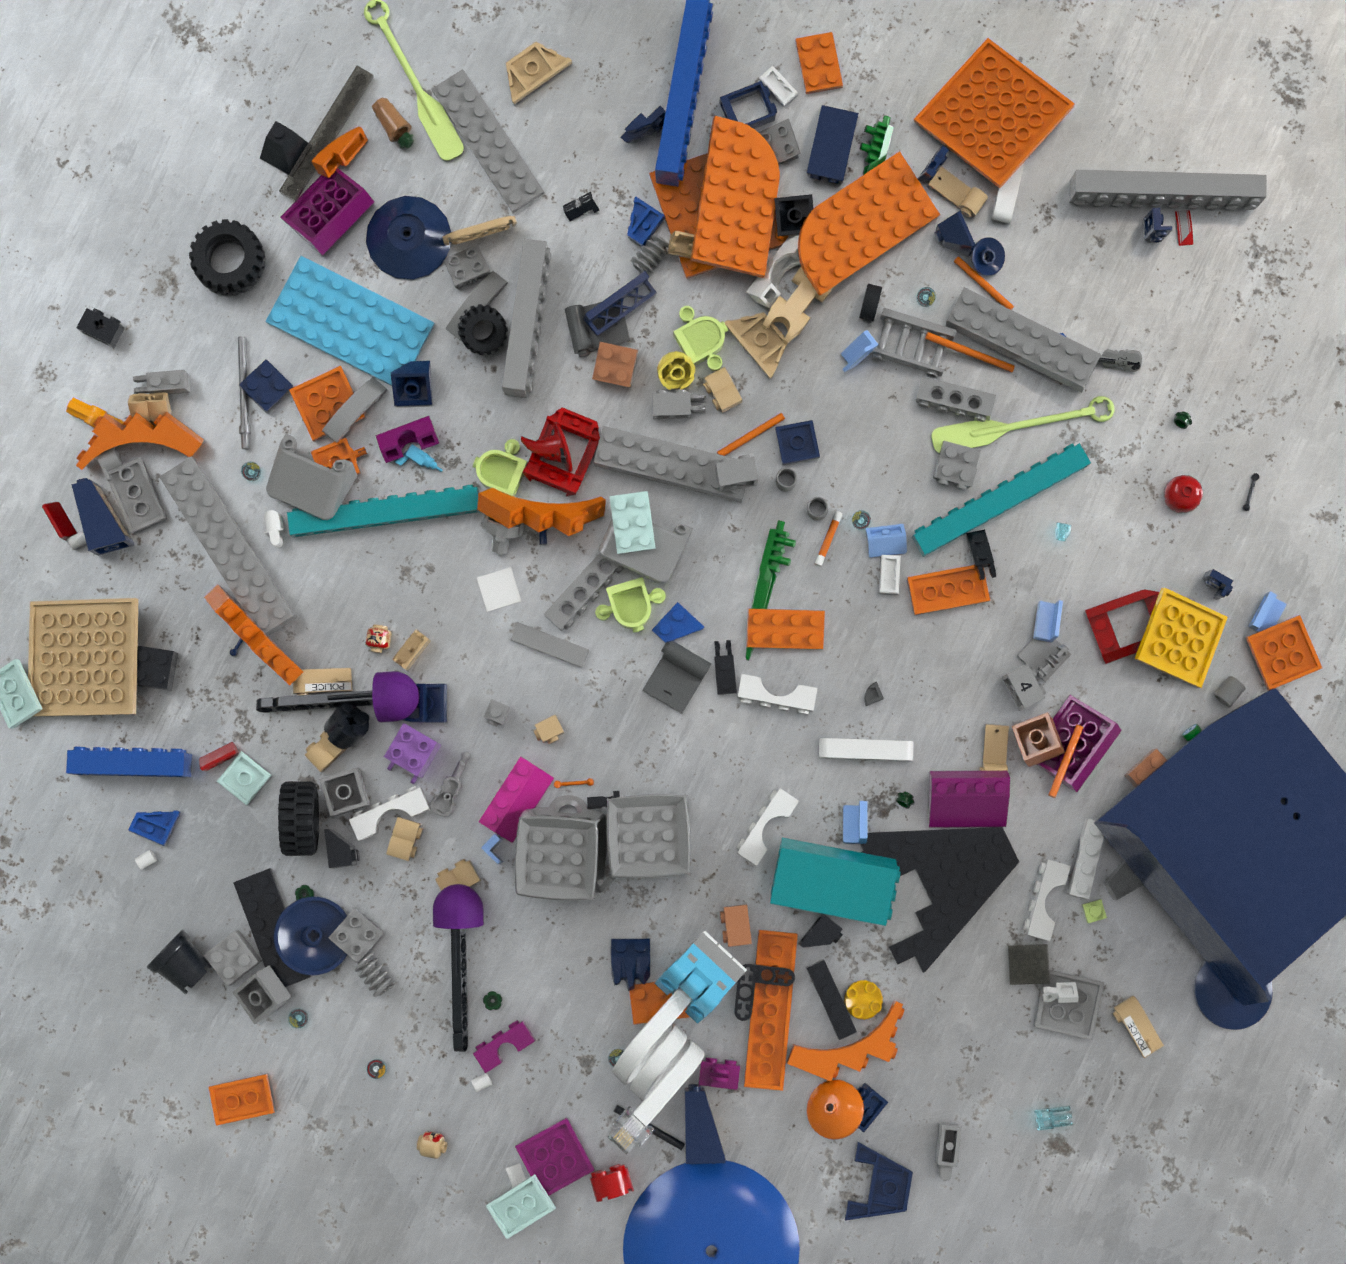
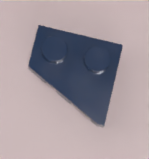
(930, 170)

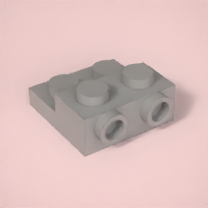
(956, 465)

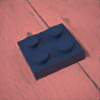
(265, 386)
(797, 442)

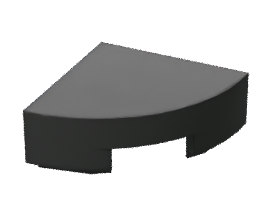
(873, 694)

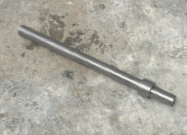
(244, 428)

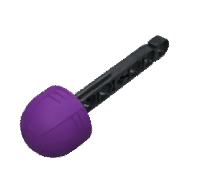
(392, 697)
(458, 909)

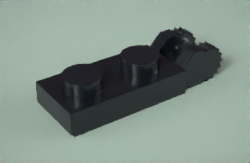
(981, 553)
(724, 670)

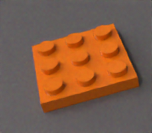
(321, 399)
(1284, 652)

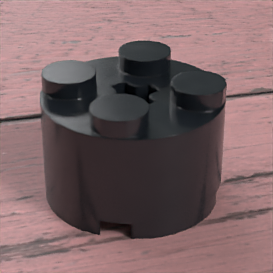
(347, 726)

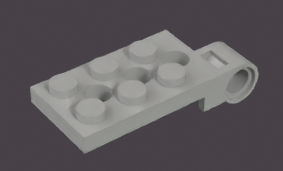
(113, 469)

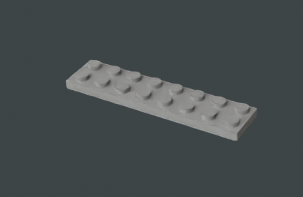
(487, 141)

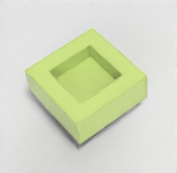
(1094, 911)

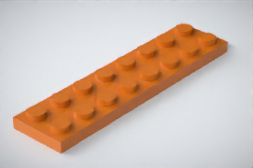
(770, 1013)

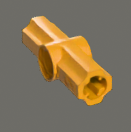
(86, 412)

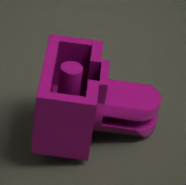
(719, 1074)

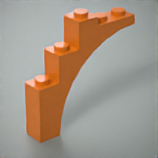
(137, 429)
(538, 515)
(251, 634)
(876, 1043)

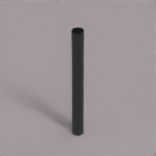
(658, 1132)

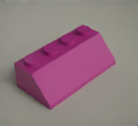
(519, 792)

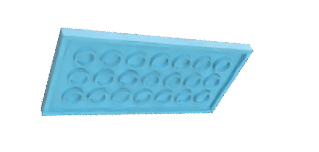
(348, 321)

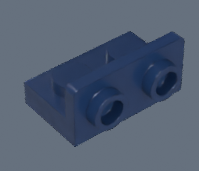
(1152, 226)
(1216, 579)
(873, 1105)

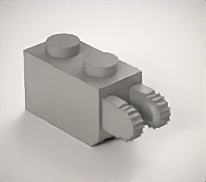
(164, 381)

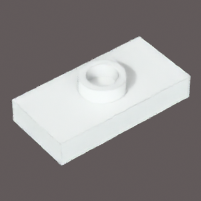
(778, 86)
(889, 574)

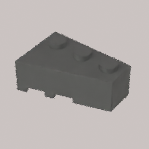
(1122, 881)

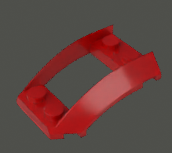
(557, 477)
(1103, 628)

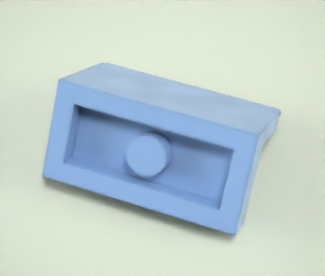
(858, 350)
(886, 540)
(1267, 612)
(1048, 621)
(855, 823)
(490, 845)

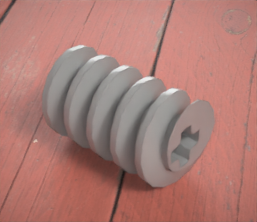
(650, 253)
(373, 975)

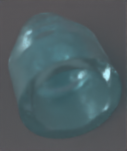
(1062, 531)

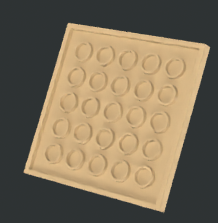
(84, 656)

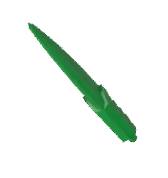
(879, 143)
(770, 564)

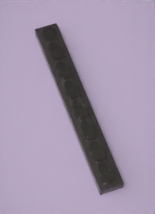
(326, 132)

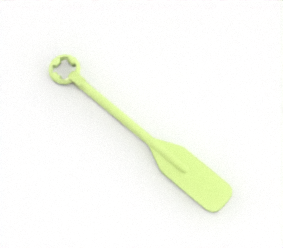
(429, 110)
(979, 433)

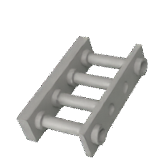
(908, 324)

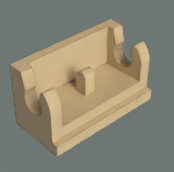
(681, 244)
(411, 650)

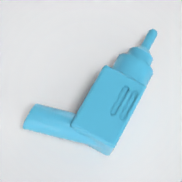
(419, 457)

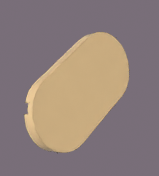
(479, 230)

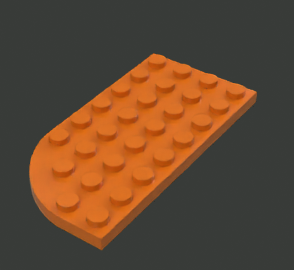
(736, 200)
(862, 222)

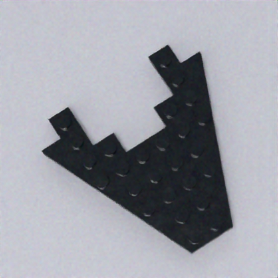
(957, 873)

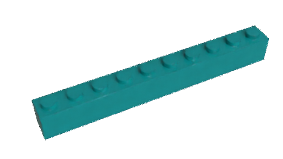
(1000, 500)
(388, 511)

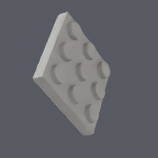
(1073, 1017)

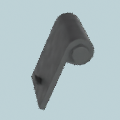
(583, 337)
(677, 674)

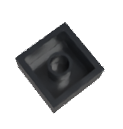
(156, 667)

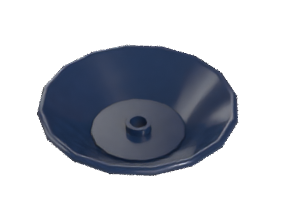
(411, 255)

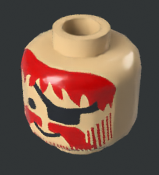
(378, 638)
(431, 1145)

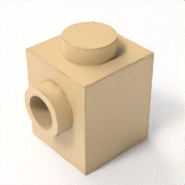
(548, 730)

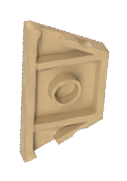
(532, 69)
(762, 345)

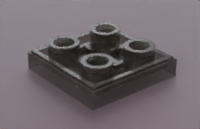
(1029, 964)

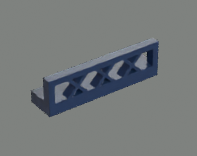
(615, 298)

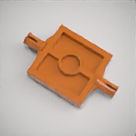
(336, 451)

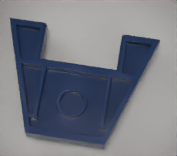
(888, 1186)

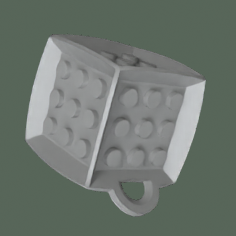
(647, 837)
(560, 852)

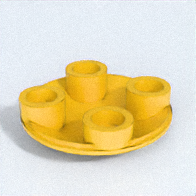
(863, 999)

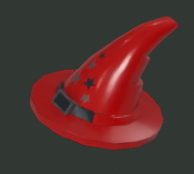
(552, 447)

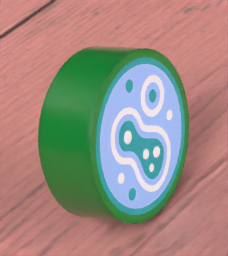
(1191, 732)

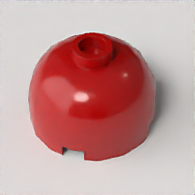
(1183, 494)

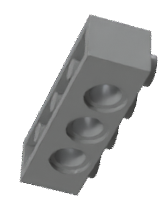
(948, 390)

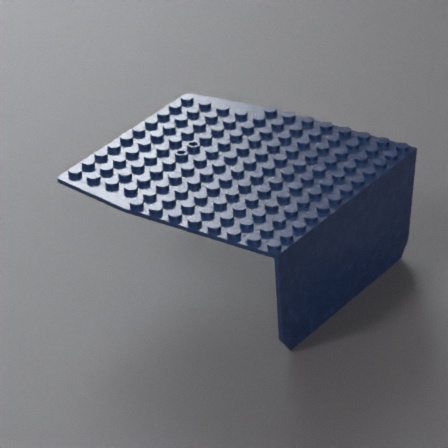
(1228, 853)

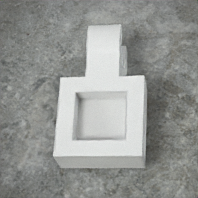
(1065, 992)

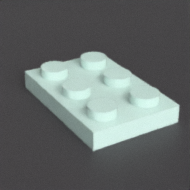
(632, 522)
(17, 695)
(520, 1206)

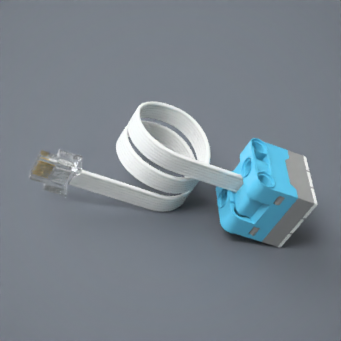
(660, 1054)

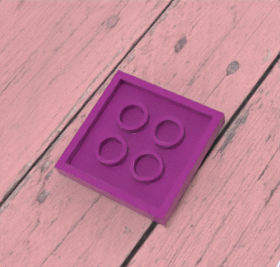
(555, 1156)

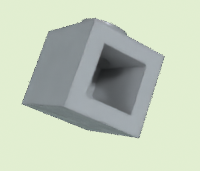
(496, 713)

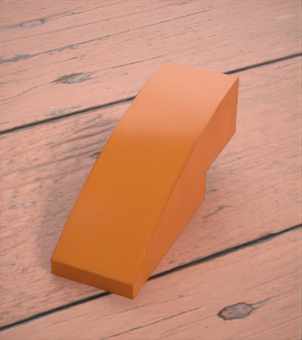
(339, 152)

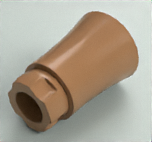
(390, 119)

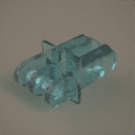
(1040, 1119)

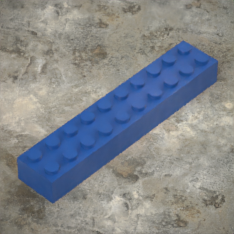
(683, 92)

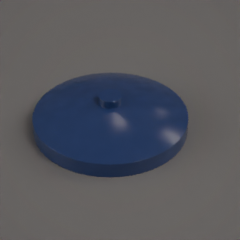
(304, 935)
(1220, 1004)

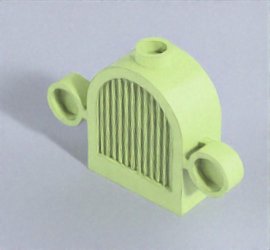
(701, 338)
(501, 469)
(630, 604)

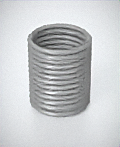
(786, 470)
(817, 517)
(1230, 691)

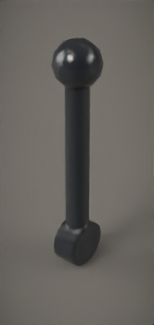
(1246, 507)

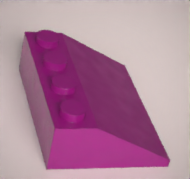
(327, 210)
(1095, 740)
(969, 798)

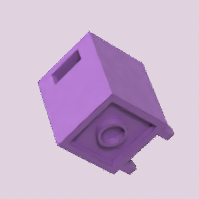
(412, 751)

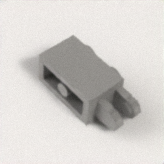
(676, 404)
(947, 1149)

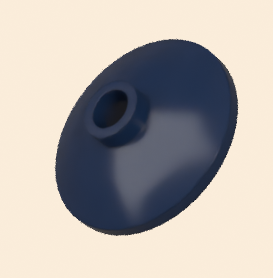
(994, 256)

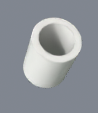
(77, 540)
(145, 859)
(482, 1082)

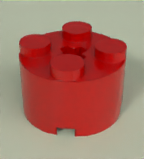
(611, 1183)

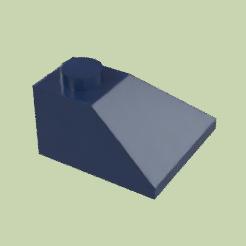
(955, 234)
(412, 384)

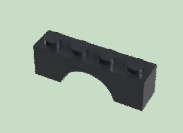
(831, 999)

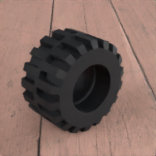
(490, 343)

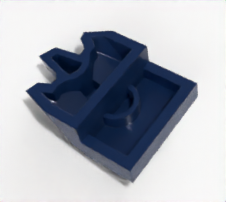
(644, 126)
(431, 704)
(630, 961)

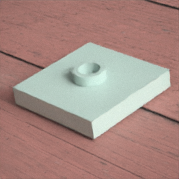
(244, 778)

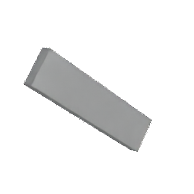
(549, 644)

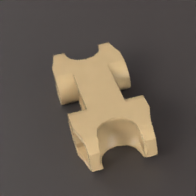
(792, 311)

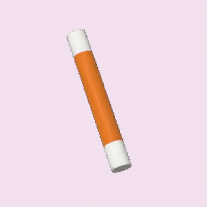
(828, 538)

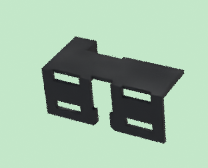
(579, 211)
(600, 801)

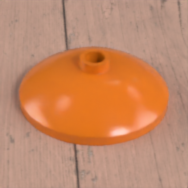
(846, 1111)

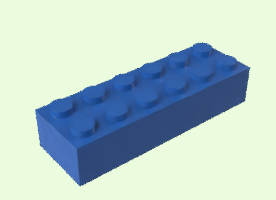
(129, 763)

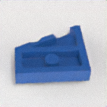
(644, 222)
(677, 624)
(155, 825)

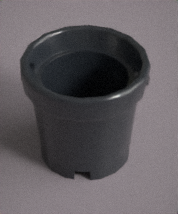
(180, 962)

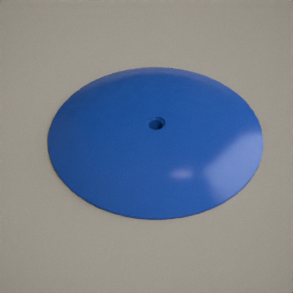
(715, 1207)

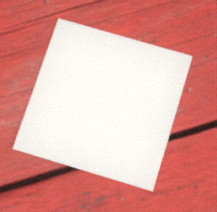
(499, 589)

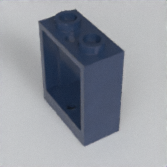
(726, 100)

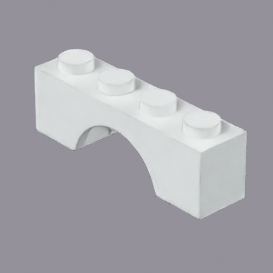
(766, 289)
(801, 698)
(781, 805)
(367, 823)
(1086, 864)
(1039, 923)

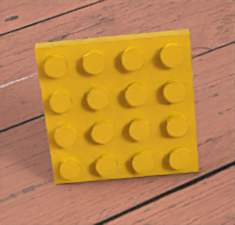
(1181, 637)

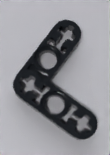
(756, 978)

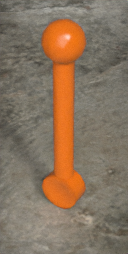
(557, 784)

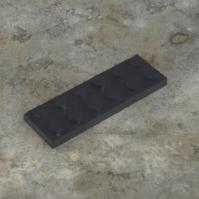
(262, 907)

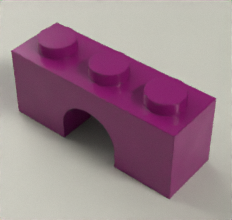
(418, 431)
(488, 1054)

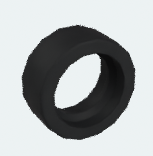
(870, 302)

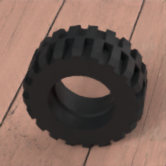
(214, 237)
(298, 818)

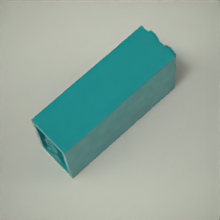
(835, 881)

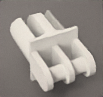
(274, 527)

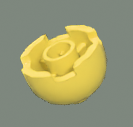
(676, 370)

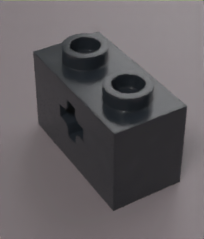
(108, 335)

